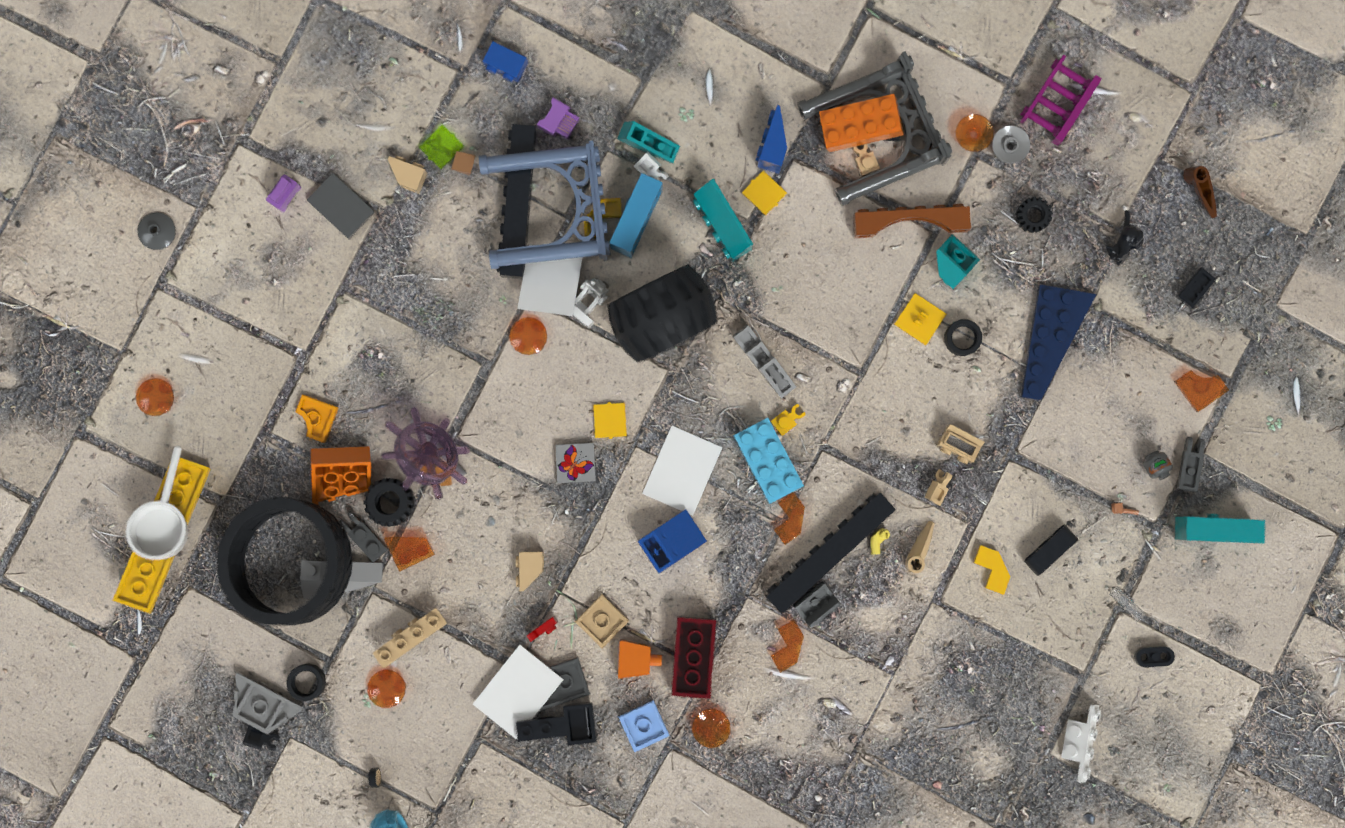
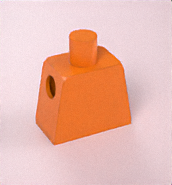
(636, 659)

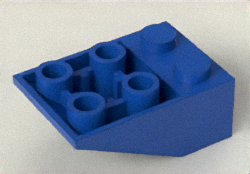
(773, 152)
(672, 541)

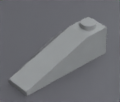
(362, 575)

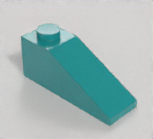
(648, 141)

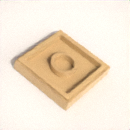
(602, 621)

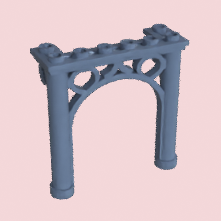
(557, 250)

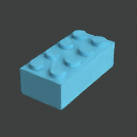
(768, 460)

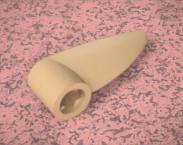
(920, 549)

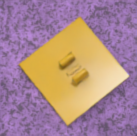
(920, 319)

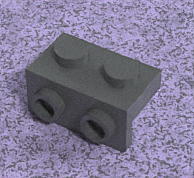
(816, 604)

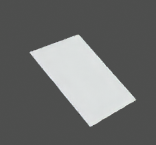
(550, 286)
(682, 470)
(517, 690)

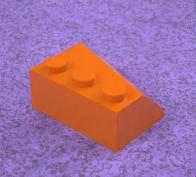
(339, 472)

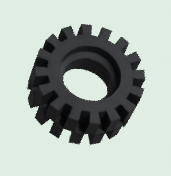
(1045, 212)

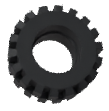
(373, 507)

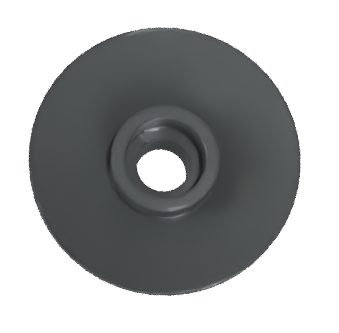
(165, 231)

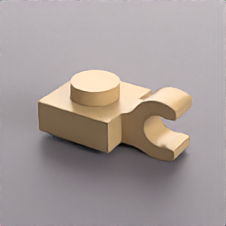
(937, 489)

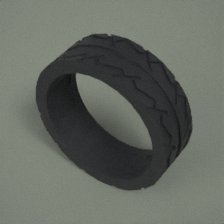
(232, 559)

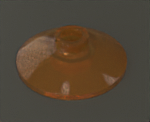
(979, 125)

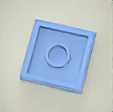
(643, 726)

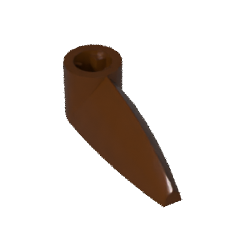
(1203, 187)

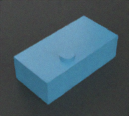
(636, 215)

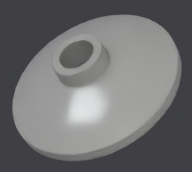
(1014, 136)

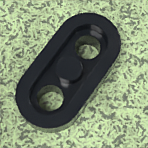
(1153, 656)

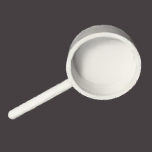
(157, 527)

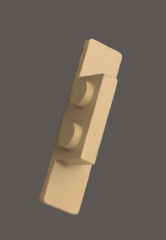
(409, 638)

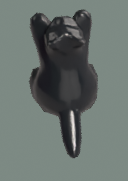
(1129, 239)

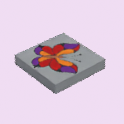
(575, 463)

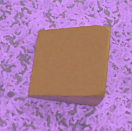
(463, 162)

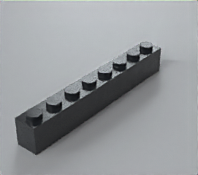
(518, 199)
(831, 552)

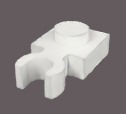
(649, 166)

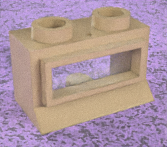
(960, 444)

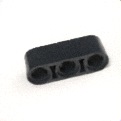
(1051, 550)

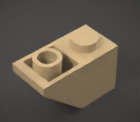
(408, 175)
(530, 567)

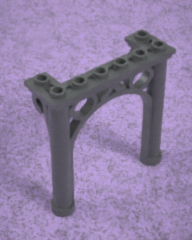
(864, 86)

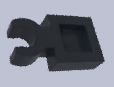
(256, 739)

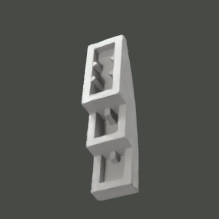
(764, 361)

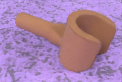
(1117, 508)

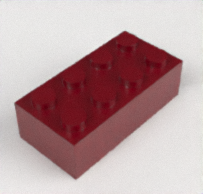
(693, 657)

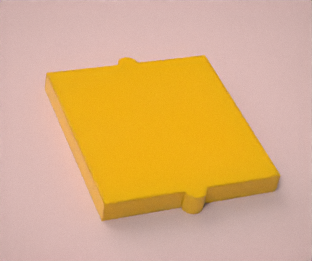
(764, 193)
(610, 420)

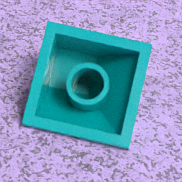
(955, 261)

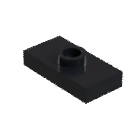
(1196, 287)

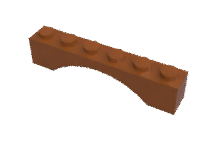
(951, 219)

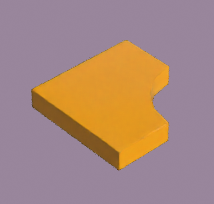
(318, 417)

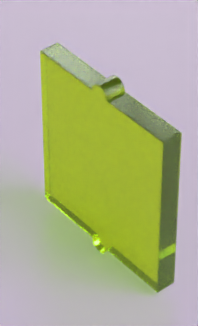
(441, 146)

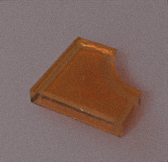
(1200, 390)

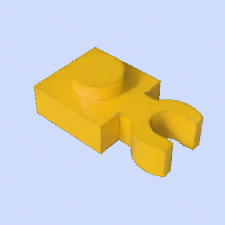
(785, 421)

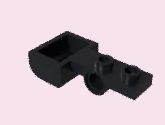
(576, 724)

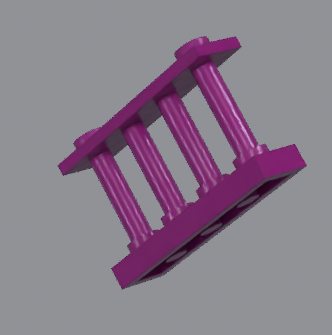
(1079, 101)

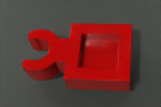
(547, 627)

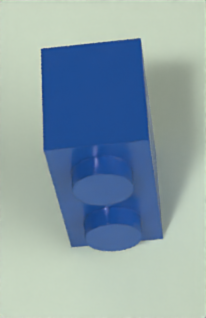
(504, 62)

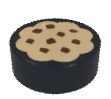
(374, 777)

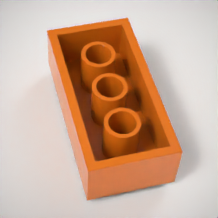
(861, 123)

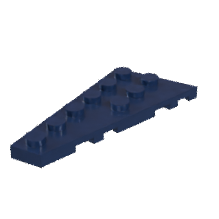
(1054, 326)

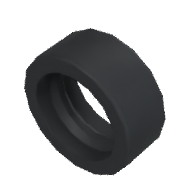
(963, 323)
(291, 682)

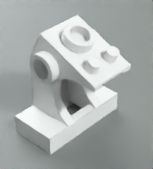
(597, 290)

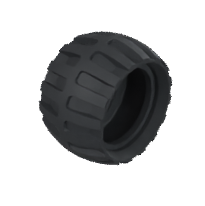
(662, 313)

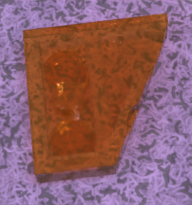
(409, 550)

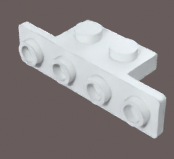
(1079, 742)

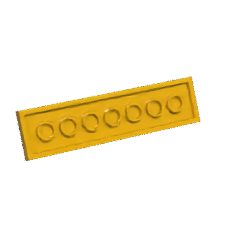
(143, 576)

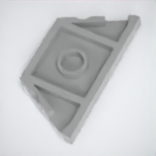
(261, 706)

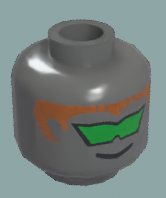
(1157, 465)

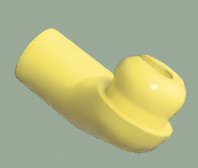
(877, 538)

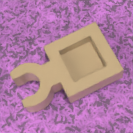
(866, 161)

